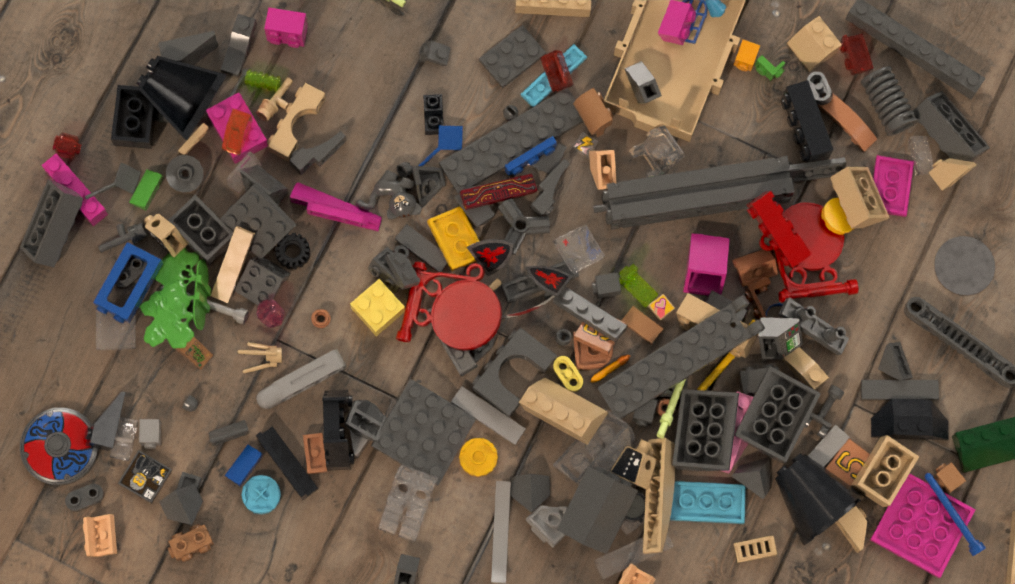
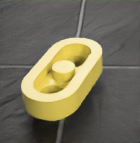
(568, 374)

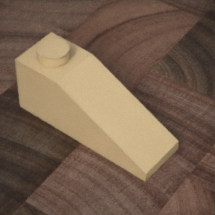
(805, 369)

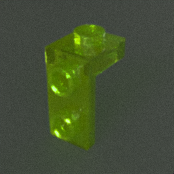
(637, 285)

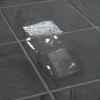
(124, 439)

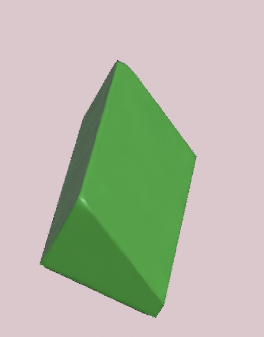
(146, 189)

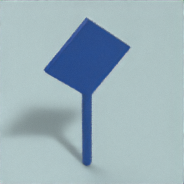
(448, 139)

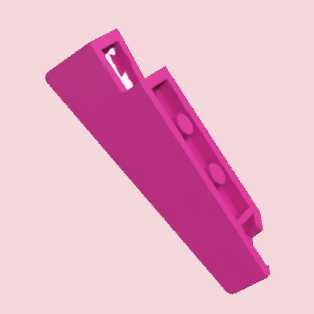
(332, 208)

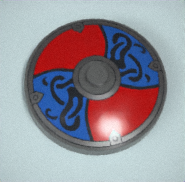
(56, 447)

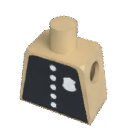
(160, 229)
(635, 465)

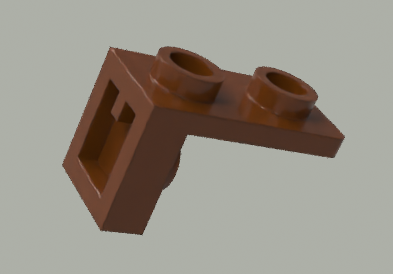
(757, 287)

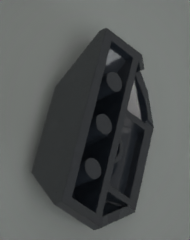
(910, 420)

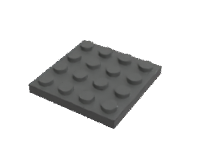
(423, 431)

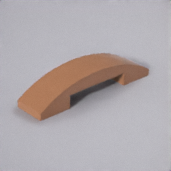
(849, 122)

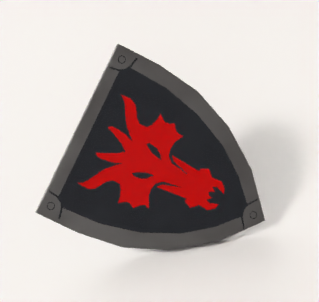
(491, 254)
(549, 279)

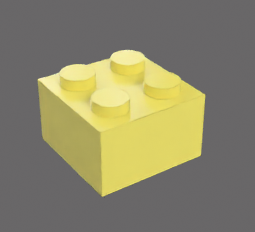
(377, 307)

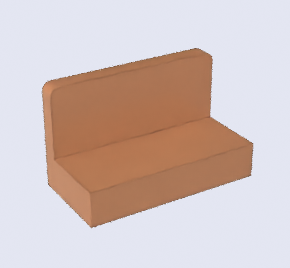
(755, 266)

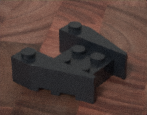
(336, 446)

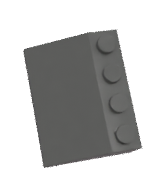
(777, 415)
(705, 430)

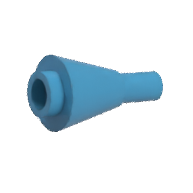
(715, 7)

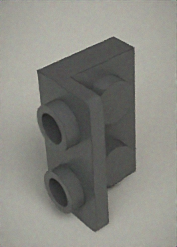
(381, 270)

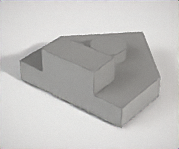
(545, 523)

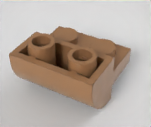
(593, 112)

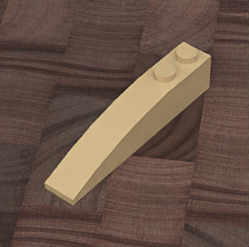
(659, 496)

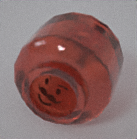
(66, 145)

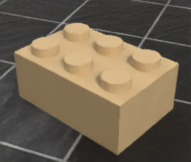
(885, 471)

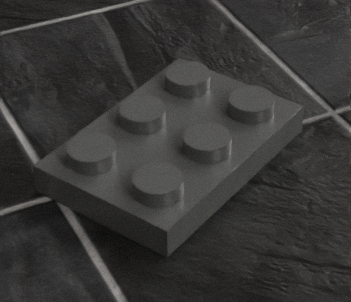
(512, 56)

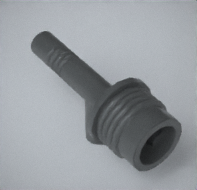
(135, 233)

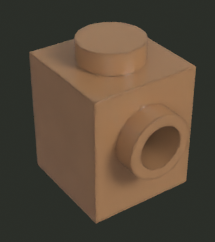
(948, 477)

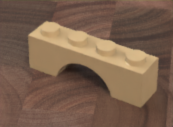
(308, 101)

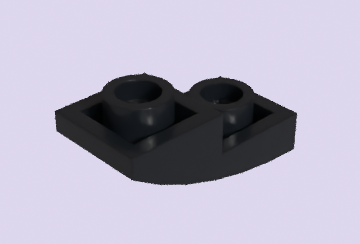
(433, 113)

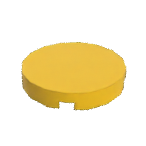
(835, 217)
(478, 457)

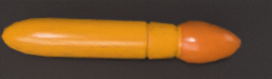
(610, 368)

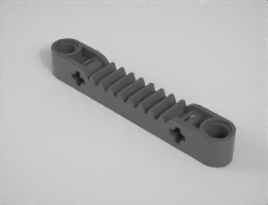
(961, 341)

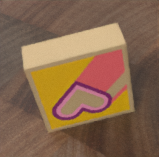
(661, 307)

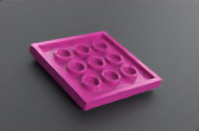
(920, 526)

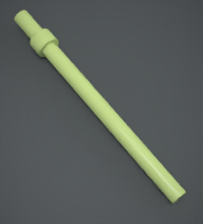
(667, 418)

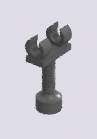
(834, 393)

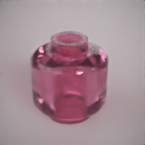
(270, 313)

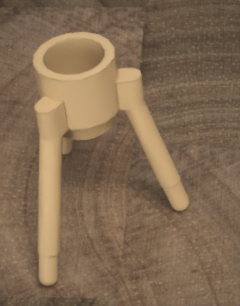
(272, 354)

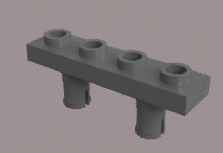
(816, 328)

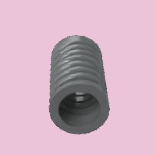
(892, 98)

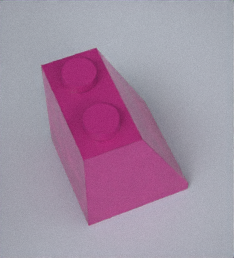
(706, 264)

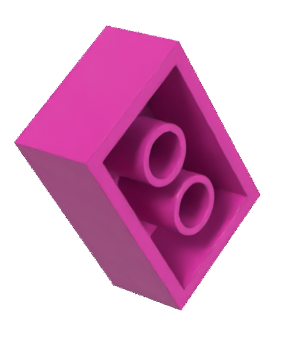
(219, 117)

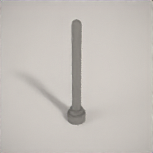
(239, 315)

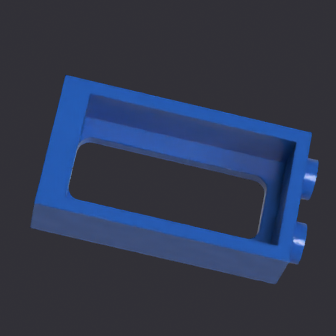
(128, 311)

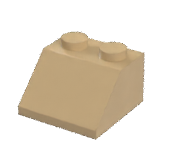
(814, 44)

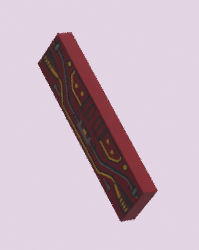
(498, 191)

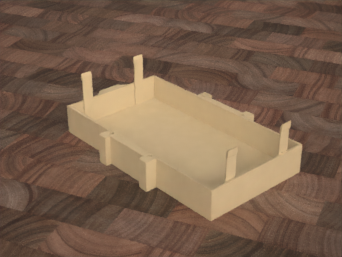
(681, 71)

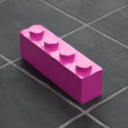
(62, 174)

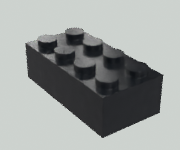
(806, 122)

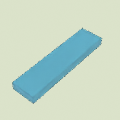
(541, 88)

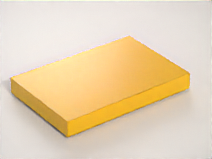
(453, 236)

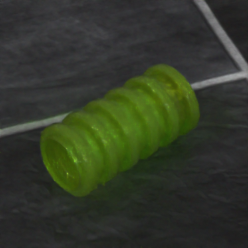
(262, 80)

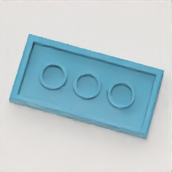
(708, 502)

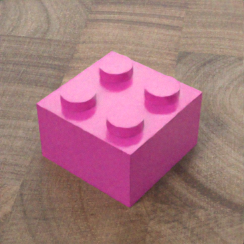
(286, 27)

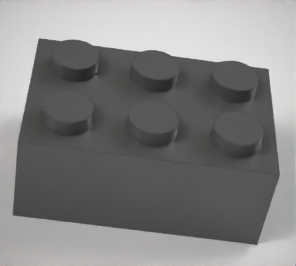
(202, 230)

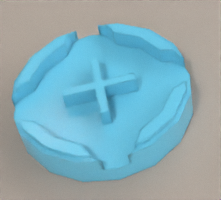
(261, 494)

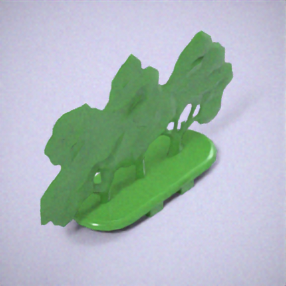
(172, 302)

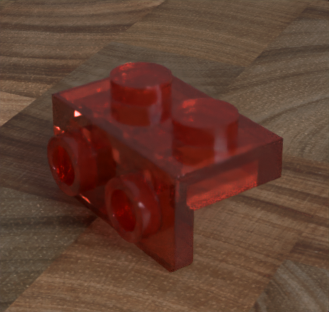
(856, 54)

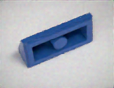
(244, 465)

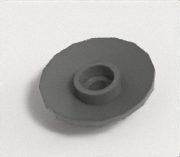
(177, 180)

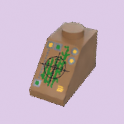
(196, 353)

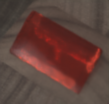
(556, 70)

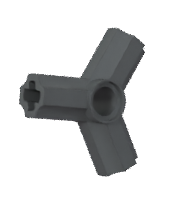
(513, 216)

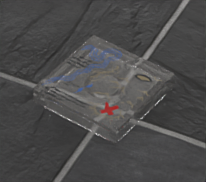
(579, 248)

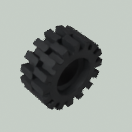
(300, 259)

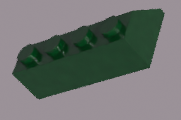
(985, 445)

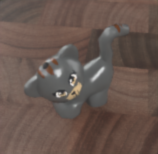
(401, 203)

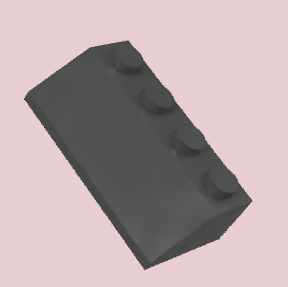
(950, 128)
(51, 223)

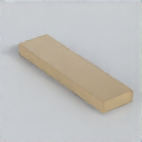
(232, 264)

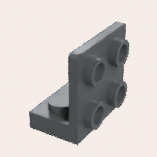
(261, 280)

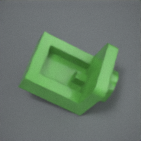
(765, 68)

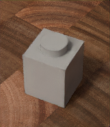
(150, 433)

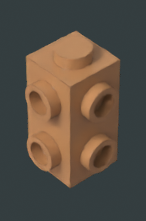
(185, 545)

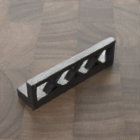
(287, 463)

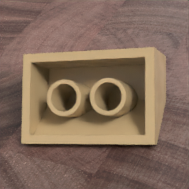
(859, 197)

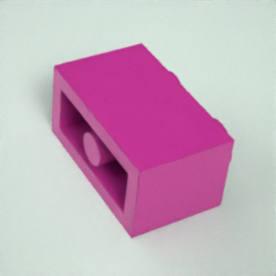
(677, 22)

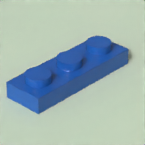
(531, 156)

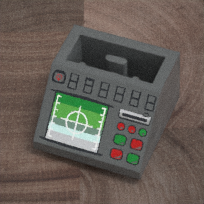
(779, 337)

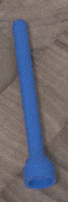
(974, 545)

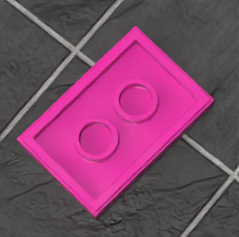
(894, 183)

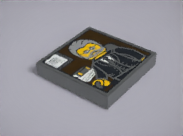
(145, 476)

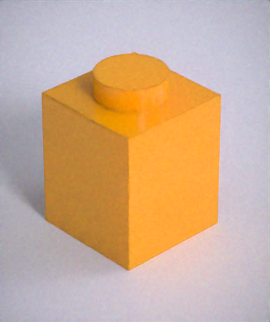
(746, 55)

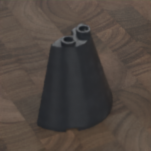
(180, 91)
(814, 496)

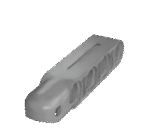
(301, 380)

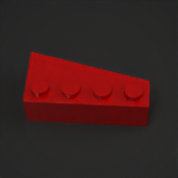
(778, 229)

